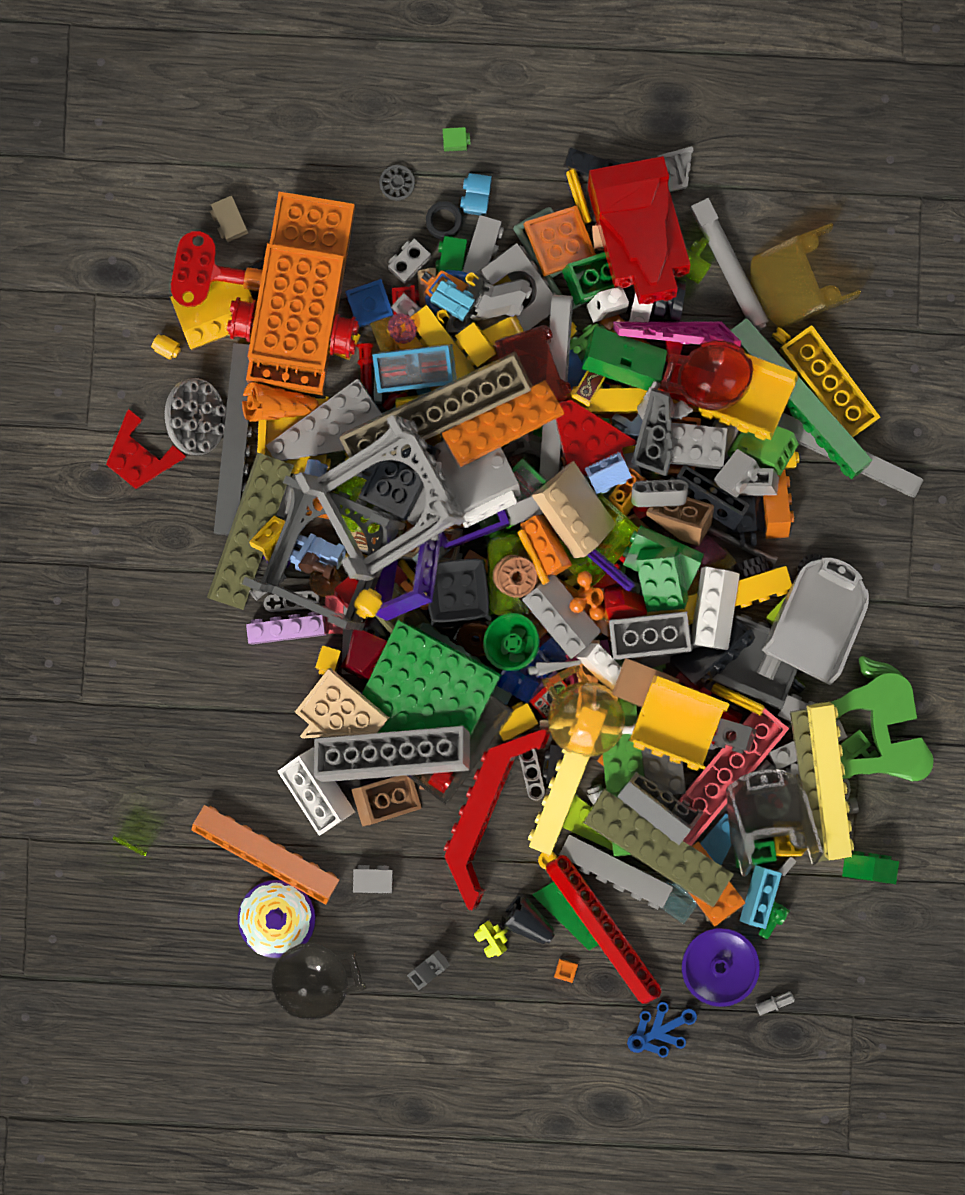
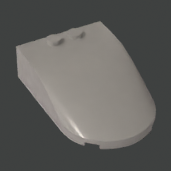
(473, 483)
(819, 619)

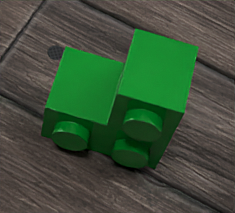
(871, 867)

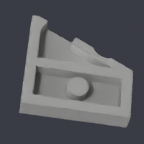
(678, 168)

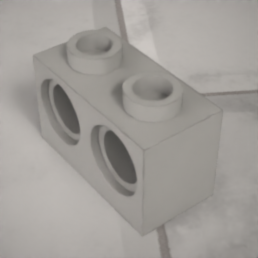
(413, 264)

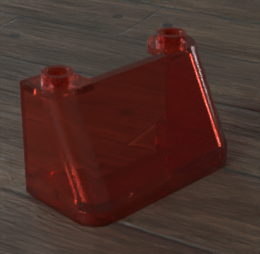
(536, 358)

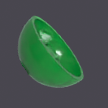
(504, 636)

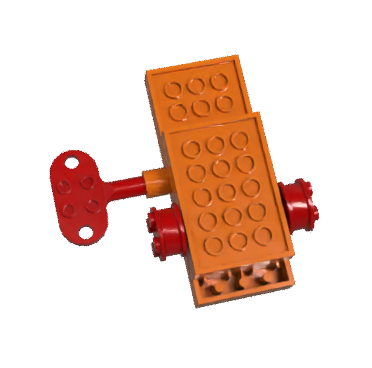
(296, 316)

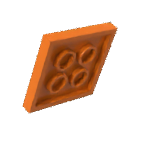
(559, 239)

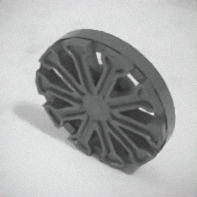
(397, 182)

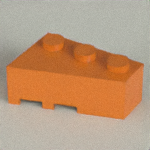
(777, 510)

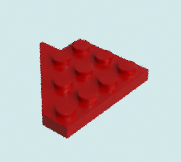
(587, 437)

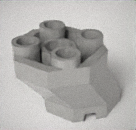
(500, 300)

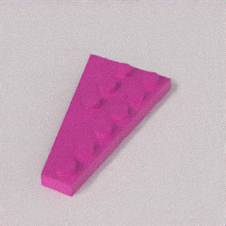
(677, 331)

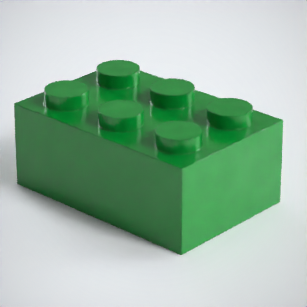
(588, 278)
(662, 579)

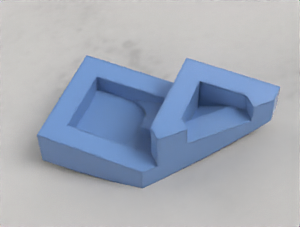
(315, 468)

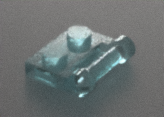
(676, 906)

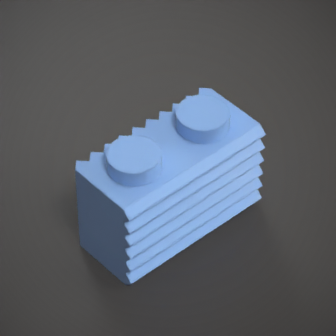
(608, 473)

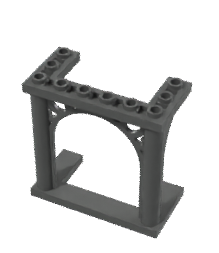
(388, 530)

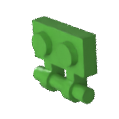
(856, 745)

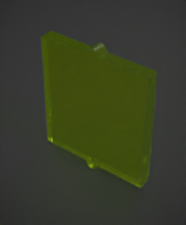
(127, 844)

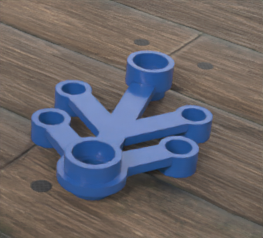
(658, 1031)

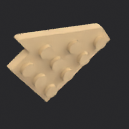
(338, 710)

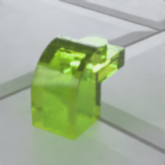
(698, 266)

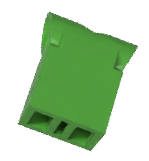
(767, 453)

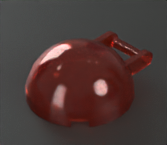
(711, 376)

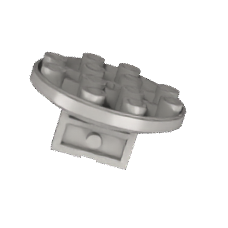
(194, 416)

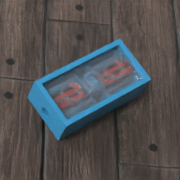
(414, 368)

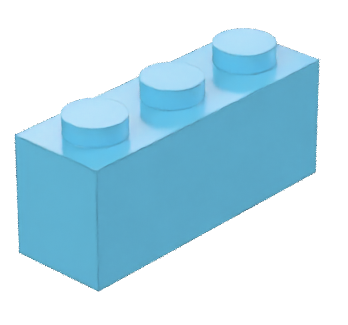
(760, 897)

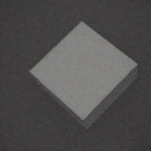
(786, 866)

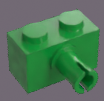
(763, 853)

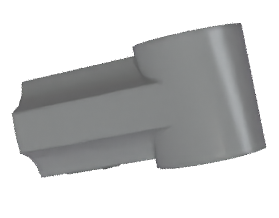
(768, 666)

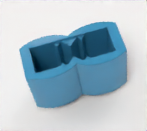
(476, 195)

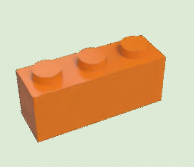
(546, 545)

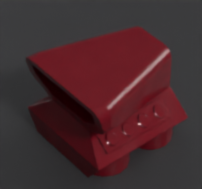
(363, 654)

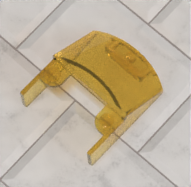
(787, 284)

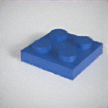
(369, 303)

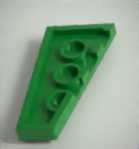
(559, 907)

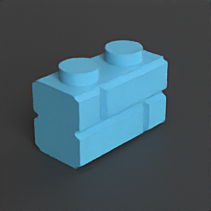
(453, 300)

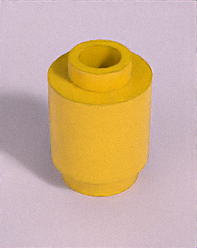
(166, 346)

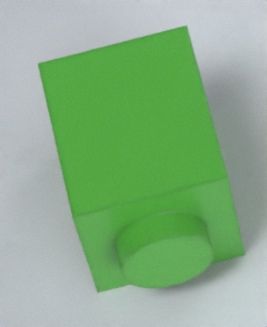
(455, 139)

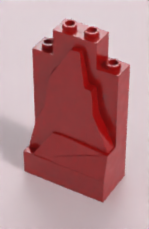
(639, 228)

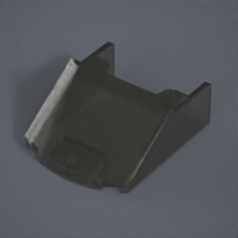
(767, 807)

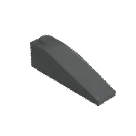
(654, 440)

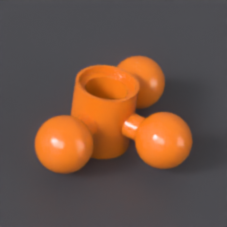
(588, 595)

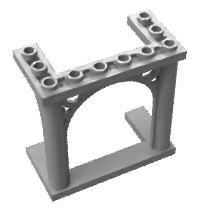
(448, 512)

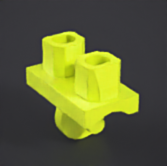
(495, 938)

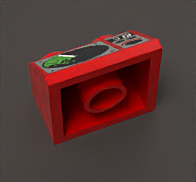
(543, 699)

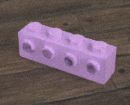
(287, 629)

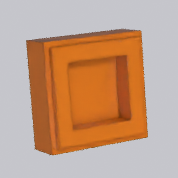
(565, 970)

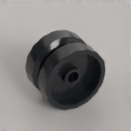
(674, 304)

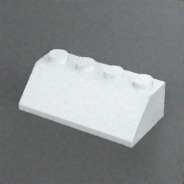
(714, 608)
(320, 801)

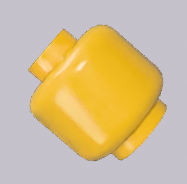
(368, 603)

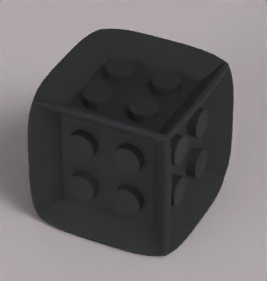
(460, 593)

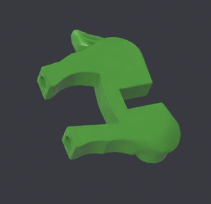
(890, 702)

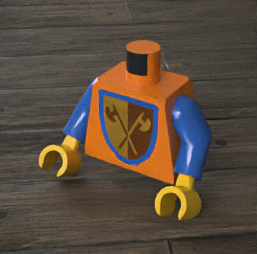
(458, 277)

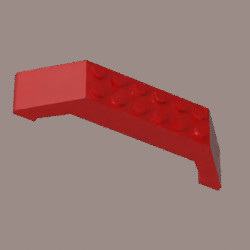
(479, 809)

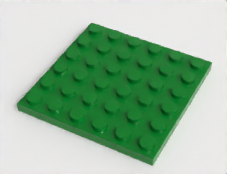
(428, 683)

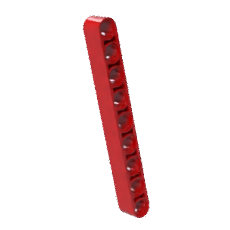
(603, 929)

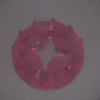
(395, 329)

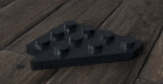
(394, 484)

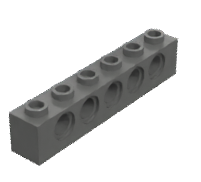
(743, 740)

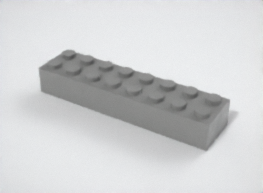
(392, 754)

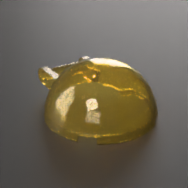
(584, 715)

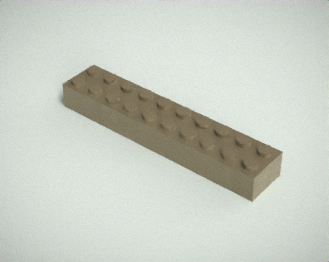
(448, 404)

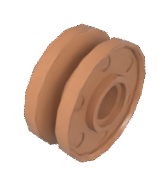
(523, 583)

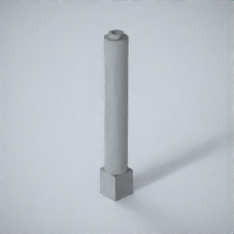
(708, 222)

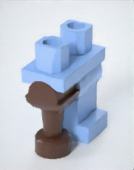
(315, 551)

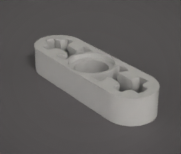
(278, 607)

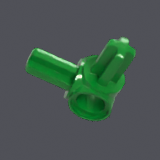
(777, 916)

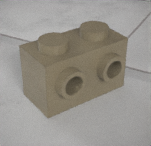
(229, 219)

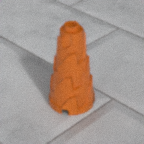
(273, 403)

